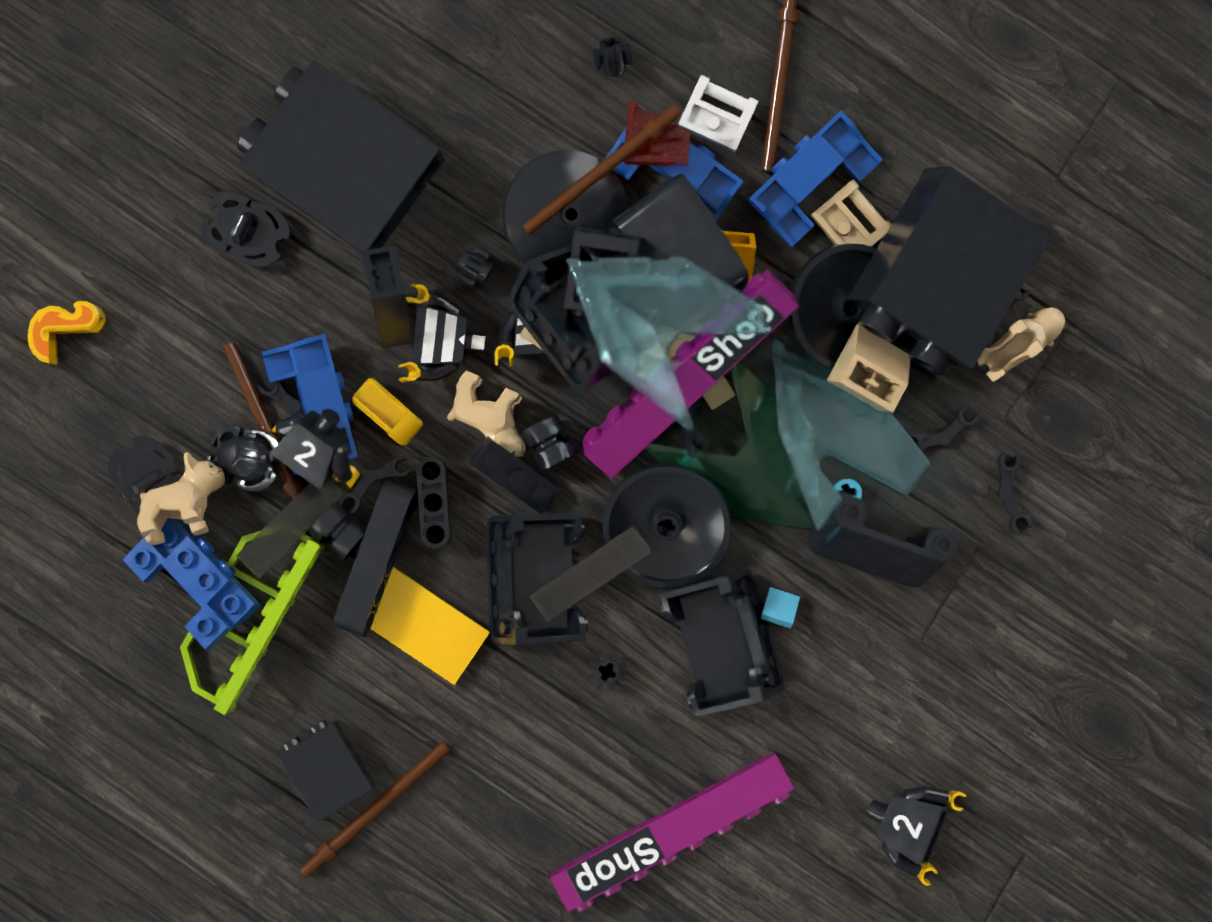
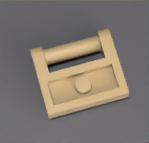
(842, 225)

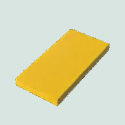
(427, 627)

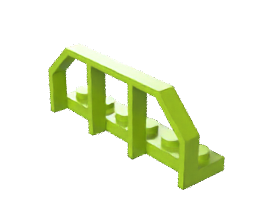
(258, 637)

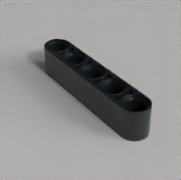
(376, 558)

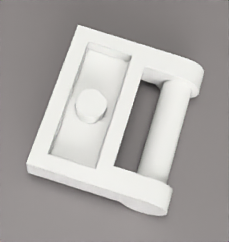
(714, 122)

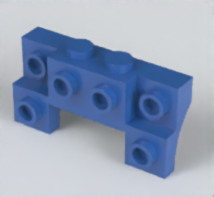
(816, 159)
(708, 177)
(315, 378)
(203, 576)

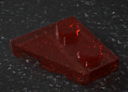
(667, 150)

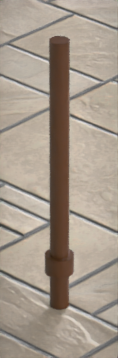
(788, 18)
(651, 130)
(291, 486)
(328, 850)

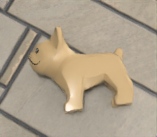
(1022, 341)
(489, 417)
(180, 500)

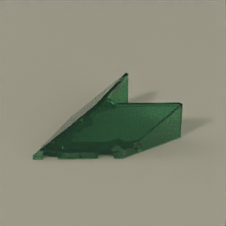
(760, 477)

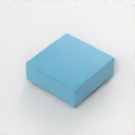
(780, 607)

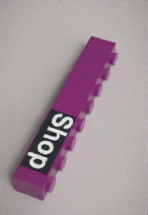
(697, 368)
(670, 832)

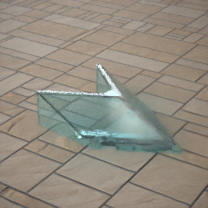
(644, 306)
(827, 421)

